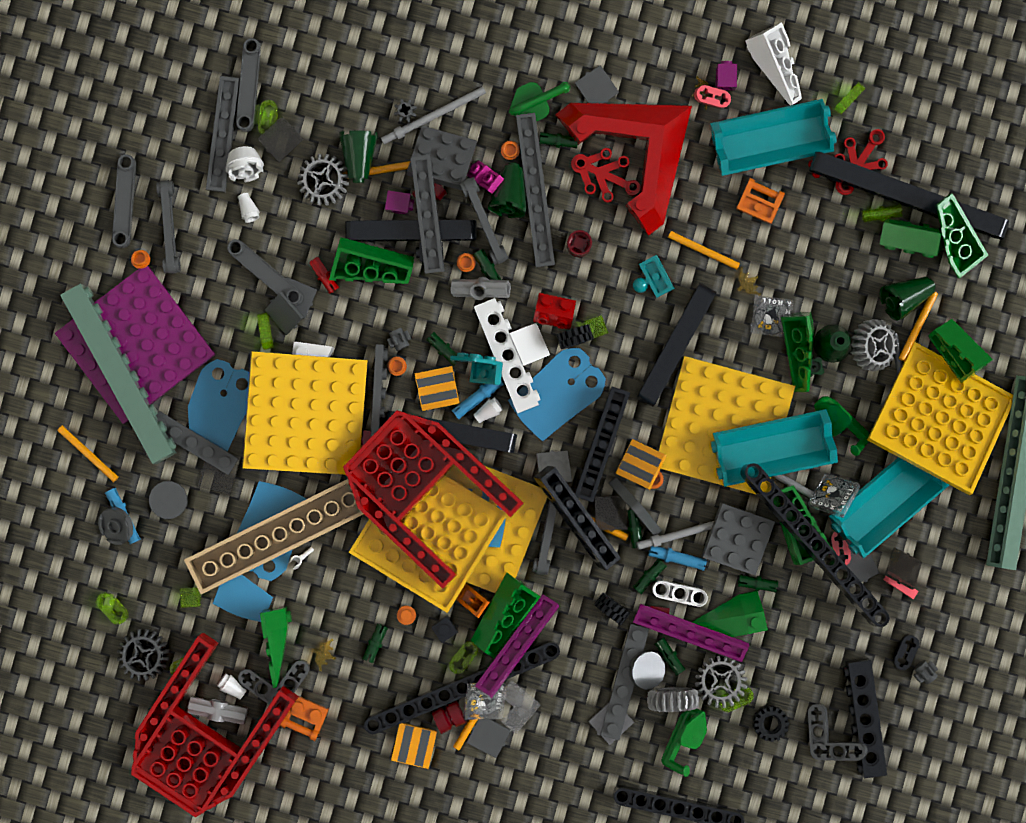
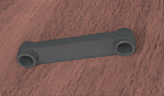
(248, 85)
(470, 189)
(124, 201)
(171, 263)
(264, 271)
(541, 564)

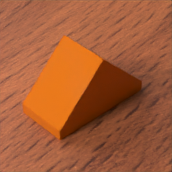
(473, 600)

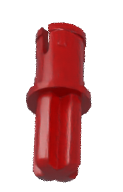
(323, 274)

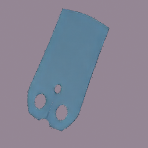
(558, 398)
(212, 414)
(265, 503)
(242, 598)

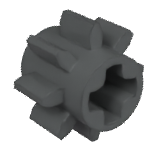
(400, 109)
(399, 339)
(925, 672)

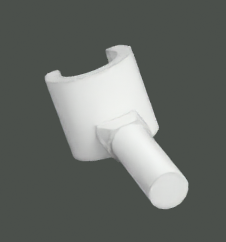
(298, 559)

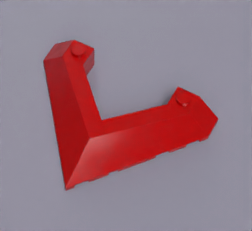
(658, 125)

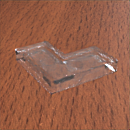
(523, 707)

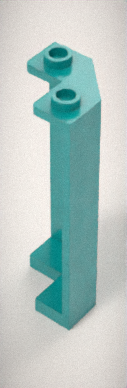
(772, 137)
(775, 446)
(885, 505)

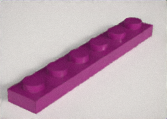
(691, 632)
(517, 646)

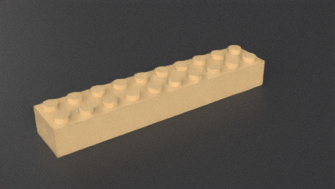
(273, 537)

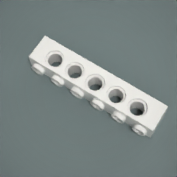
(483, 312)

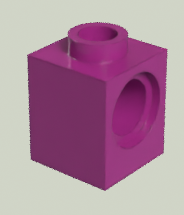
(726, 75)
(399, 202)

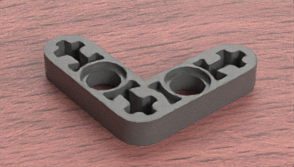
(637, 508)
(269, 696)
(824, 742)

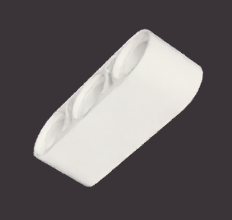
(689, 592)

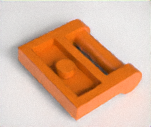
(757, 206)
(308, 712)

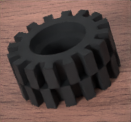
(575, 336)
(612, 608)
(775, 734)

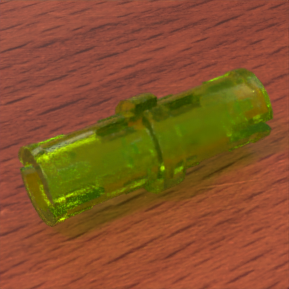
(882, 213)

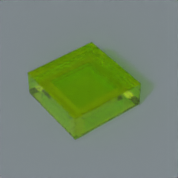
(597, 326)
(190, 597)

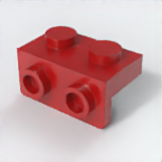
(554, 311)

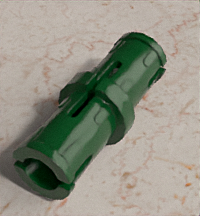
(557, 140)
(486, 265)
(442, 348)
(634, 528)
(649, 576)
(757, 583)
(375, 643)
(669, 656)

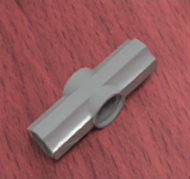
(470, 288)
(217, 710)

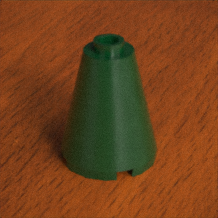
(358, 153)
(510, 195)
(905, 296)
(826, 343)

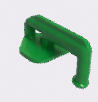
(532, 99)
(841, 420)
(688, 733)

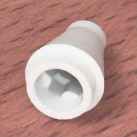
(248, 209)
(489, 409)
(230, 686)

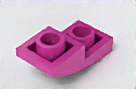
(485, 176)

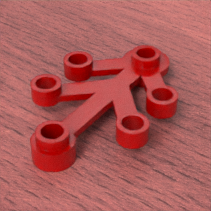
(862, 158)
(602, 173)

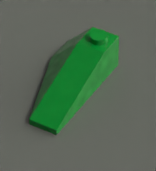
(960, 240)
(799, 337)
(737, 616)
(275, 628)

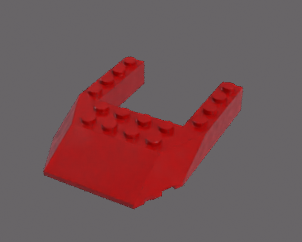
(400, 469)
(187, 757)

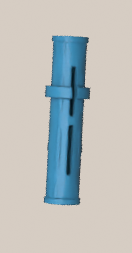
(474, 399)
(115, 501)
(677, 557)

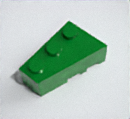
(911, 238)
(959, 350)

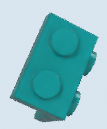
(482, 370)

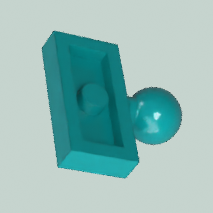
(655, 277)

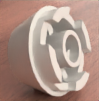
(244, 164)

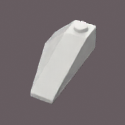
(771, 54)

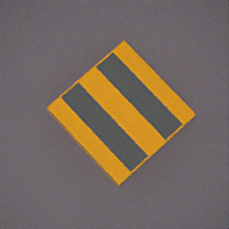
(437, 388)
(641, 464)
(414, 745)

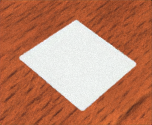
(529, 344)

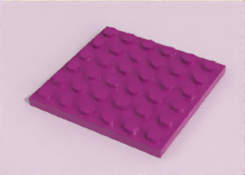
(151, 333)

